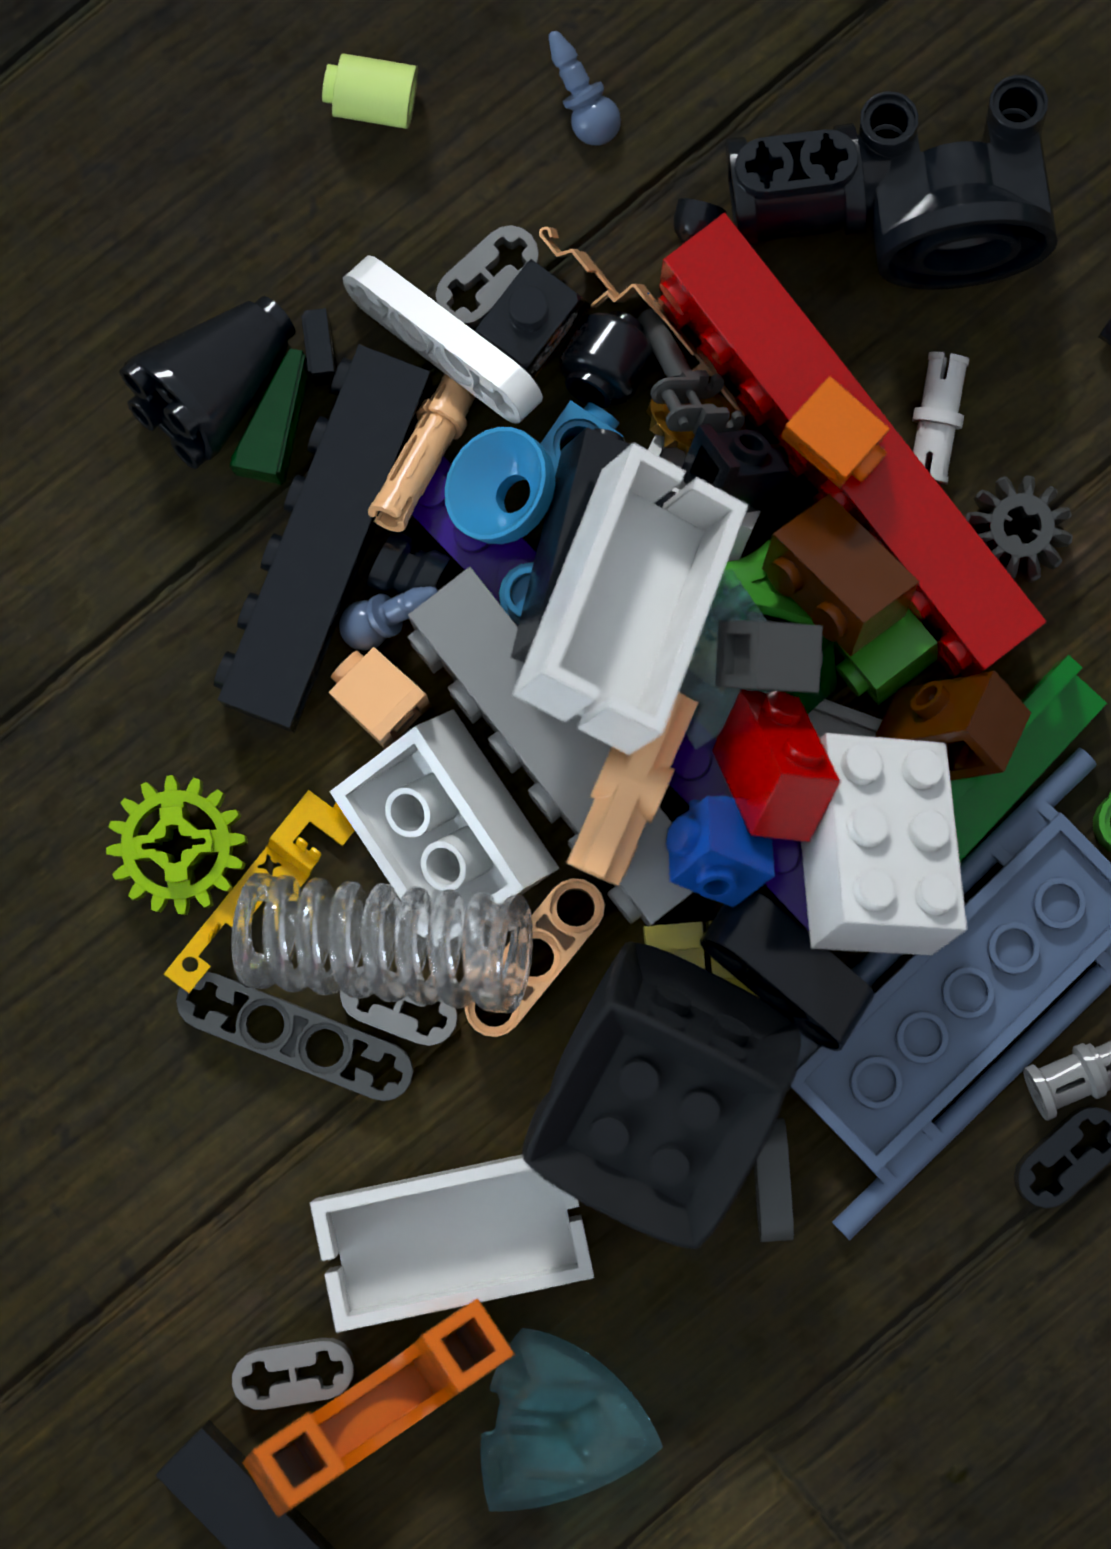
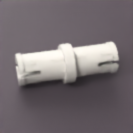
(939, 413)

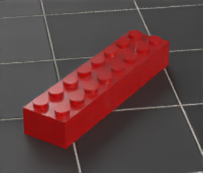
(777, 363)

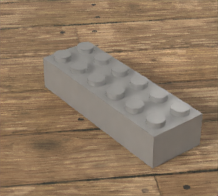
(474, 642)

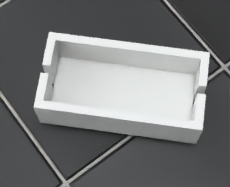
(631, 601)
(447, 1241)

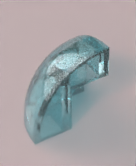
(559, 1426)

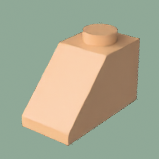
(378, 696)

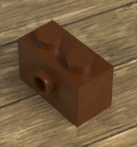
(839, 575)
(969, 713)

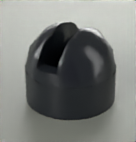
(693, 216)

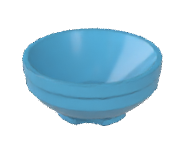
(483, 476)

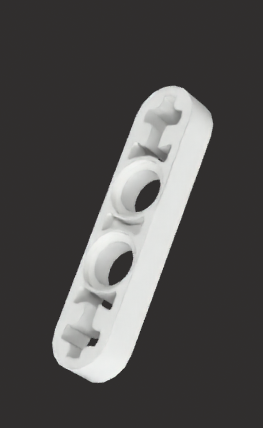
(443, 339)

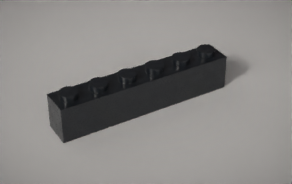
(324, 539)

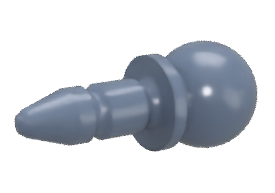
(594, 116)
(370, 622)

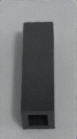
(574, 484)
(222, 1494)

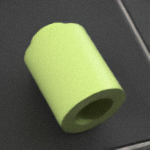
(371, 90)

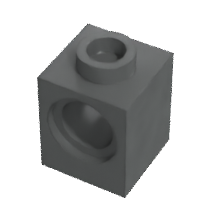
(768, 656)

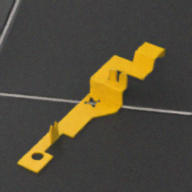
(294, 861)

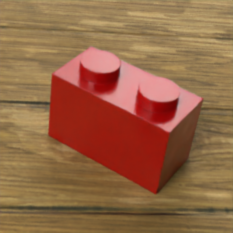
(775, 765)

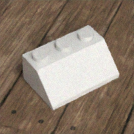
(443, 817)

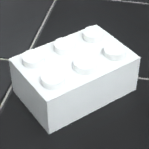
(885, 851)

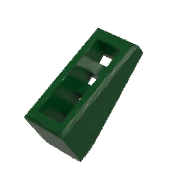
(270, 436)

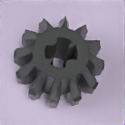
(1025, 509)

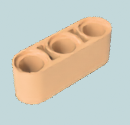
(562, 939)

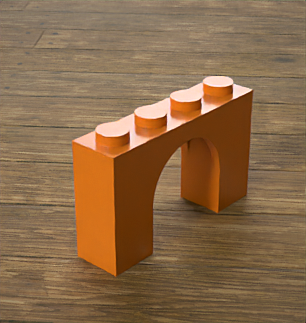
(377, 1408)

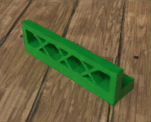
(1059, 711)

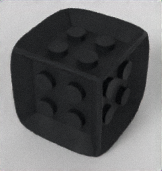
(663, 1096)

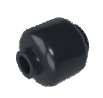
(606, 358)

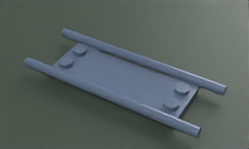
(968, 1001)

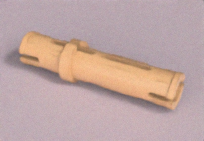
(438, 424)

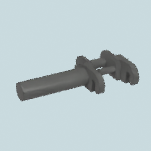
(685, 385)

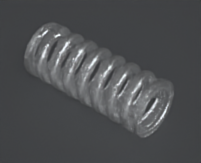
(379, 927)

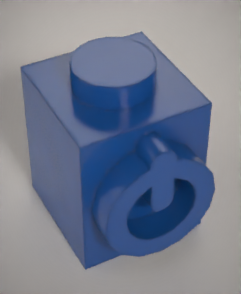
(716, 852)

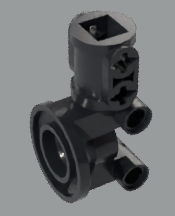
(935, 214)

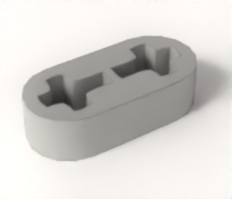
(477, 266)
(399, 1023)
(296, 1389)

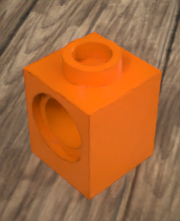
(837, 434)

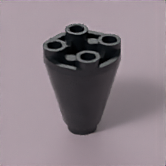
(208, 376)

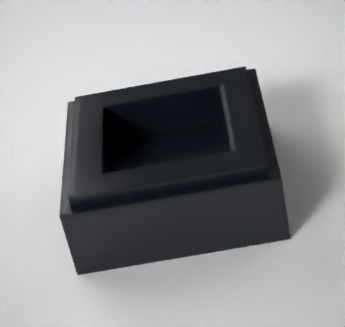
(319, 346)

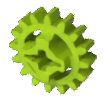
(174, 816)

